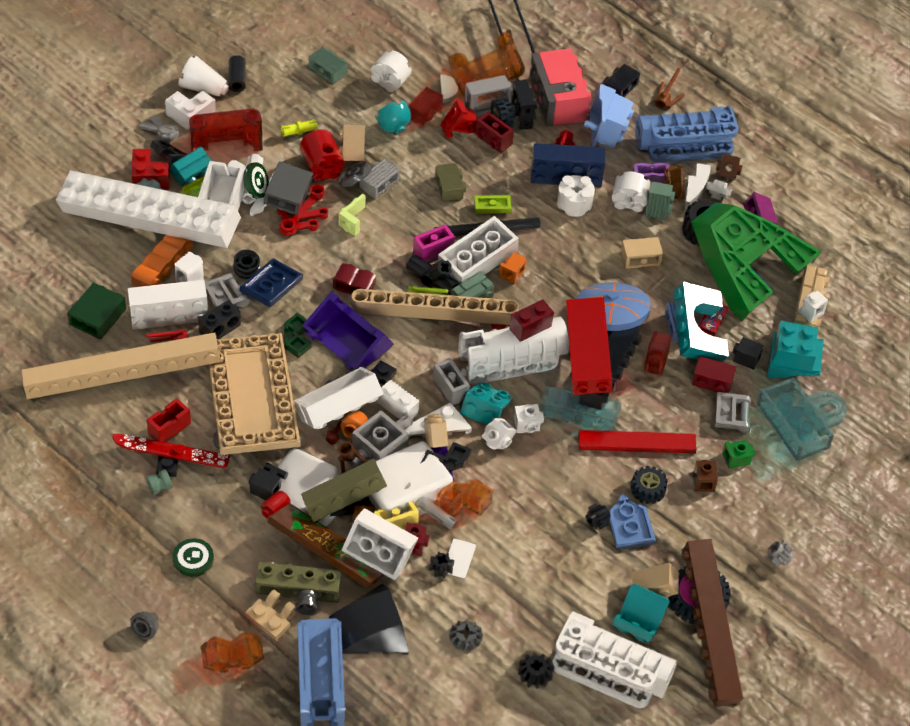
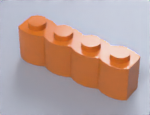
(160, 261)

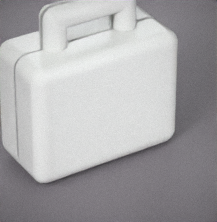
(404, 467)
(304, 474)

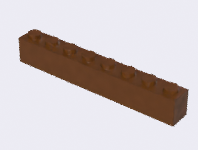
(712, 623)

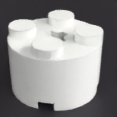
(390, 70)
(631, 191)
(575, 195)

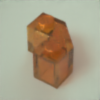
(471, 494)
(223, 654)

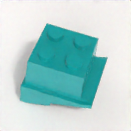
(794, 351)

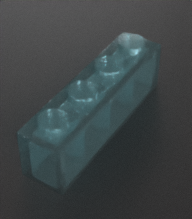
(565, 406)

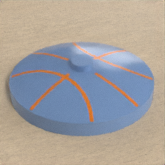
(624, 304)

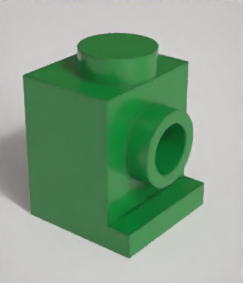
(738, 453)

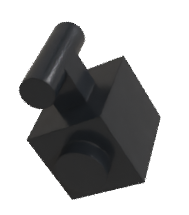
(266, 481)

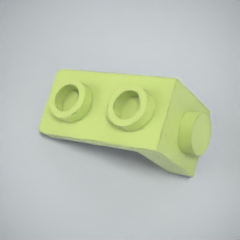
(346, 215)

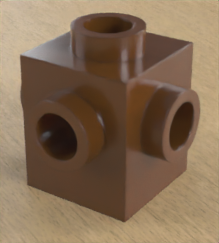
(729, 160)

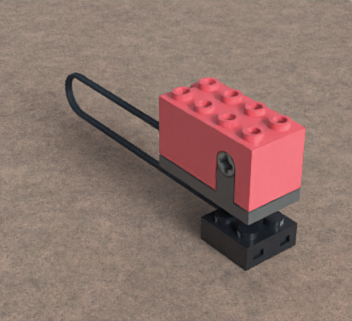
(556, 85)

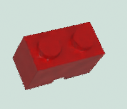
(169, 422)

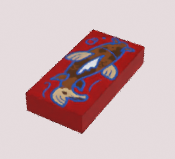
(711, 324)

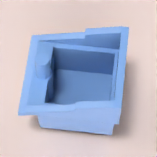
(608, 117)

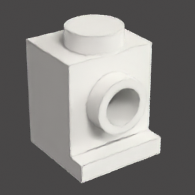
(813, 306)

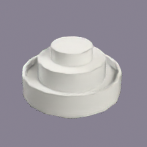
(718, 189)

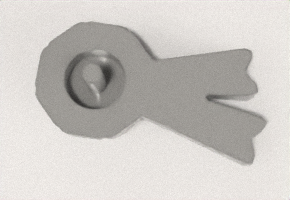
(164, 131)

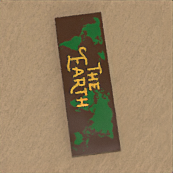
(323, 543)

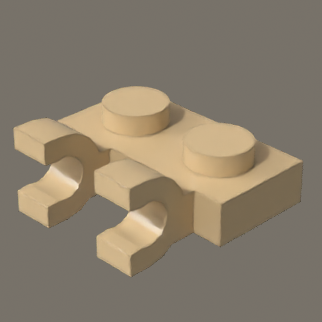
(268, 619)

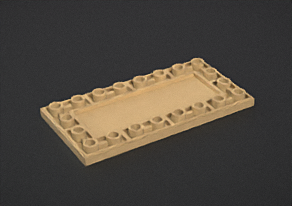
(253, 395)

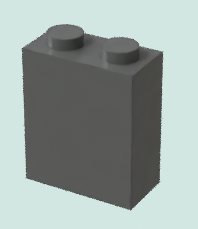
(288, 188)

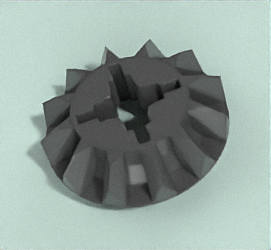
(457, 637)

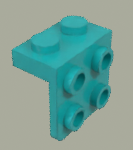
(485, 403)
(641, 613)

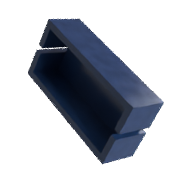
(554, 162)

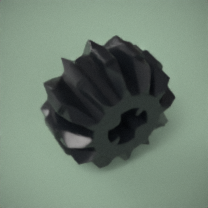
(530, 664)

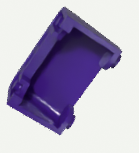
(346, 333)

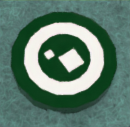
(256, 180)
(193, 557)

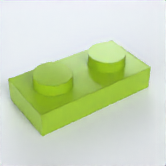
(492, 204)

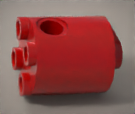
(322, 155)

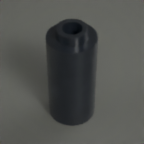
(237, 73)

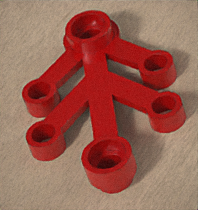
(290, 226)

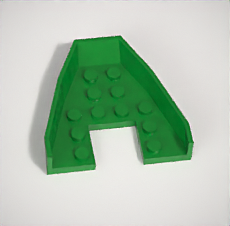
(737, 238)

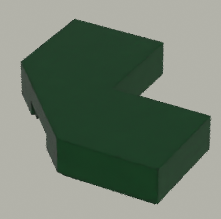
(292, 336)

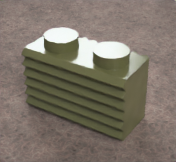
(450, 182)

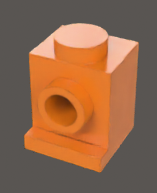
(512, 268)

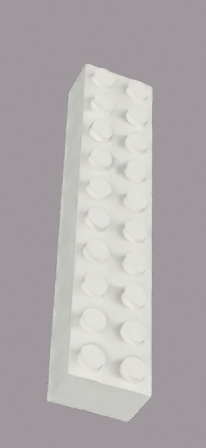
(148, 209)

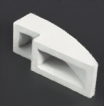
(696, 184)

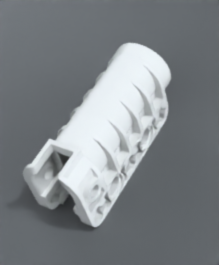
(508, 356)
(613, 660)

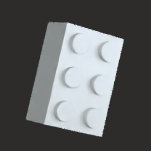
(379, 544)

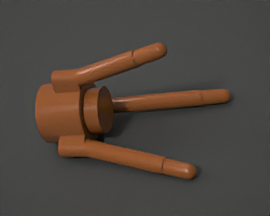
(663, 99)

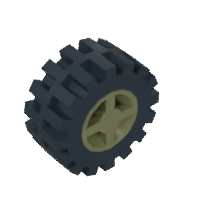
(503, 110)
(641, 484)

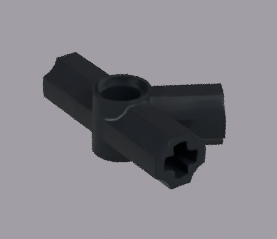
(434, 274)

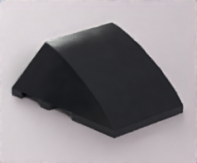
(372, 624)

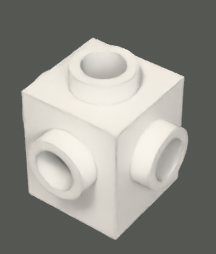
(528, 418)
(498, 434)

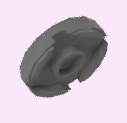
(355, 174)

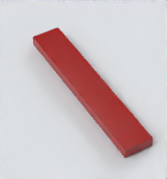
(637, 441)

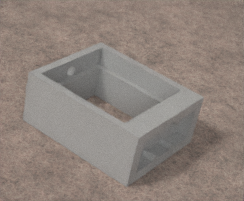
(482, 87)

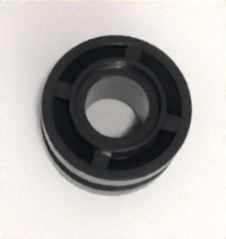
(246, 257)

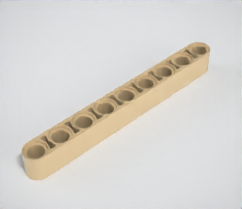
(433, 306)

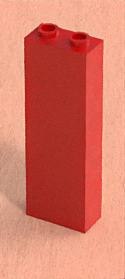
(589, 346)

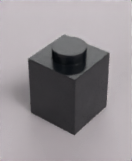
(747, 353)

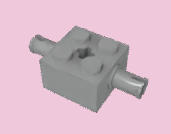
(380, 437)

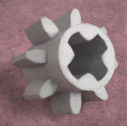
(780, 553)

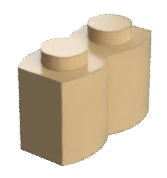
(435, 431)

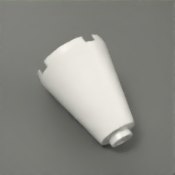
(201, 77)

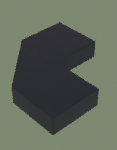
(454, 459)

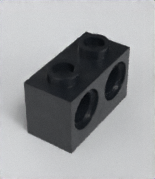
(220, 320)

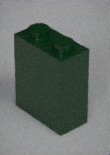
(97, 310)

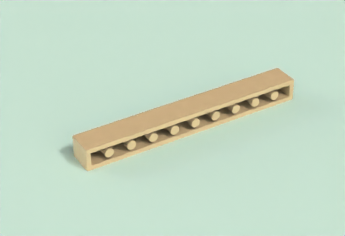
(120, 365)

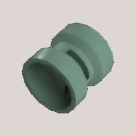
(159, 482)

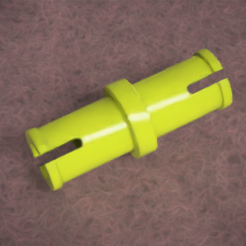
(299, 128)

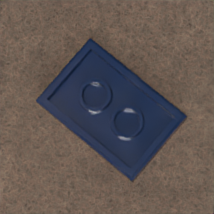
(271, 282)

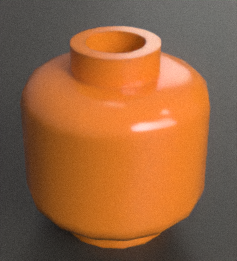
(351, 422)

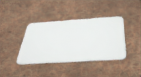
(462, 554)

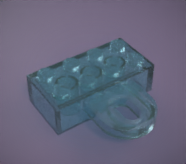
(798, 416)

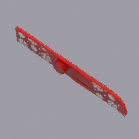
(171, 450)

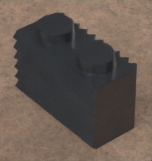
(623, 80)

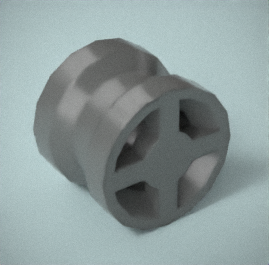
(307, 602)

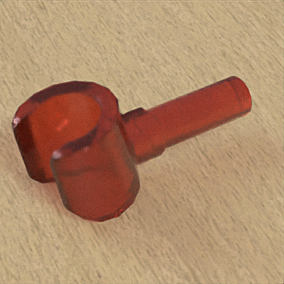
(332, 436)

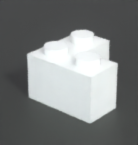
(181, 108)

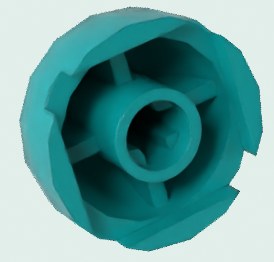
(394, 117)

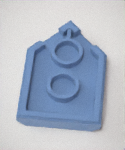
(630, 524)

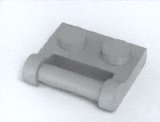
(218, 292)
(726, 411)

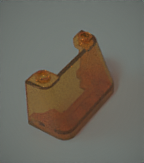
(500, 62)

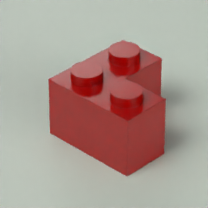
(144, 168)

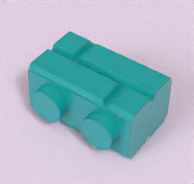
(190, 166)

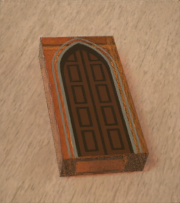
(675, 177)

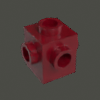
(423, 539)

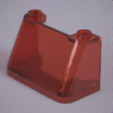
(226, 126)

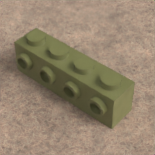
(343, 490)
(291, 579)

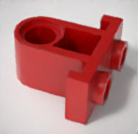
(459, 120)

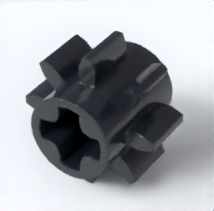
(598, 516)
(441, 564)

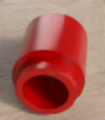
(274, 503)

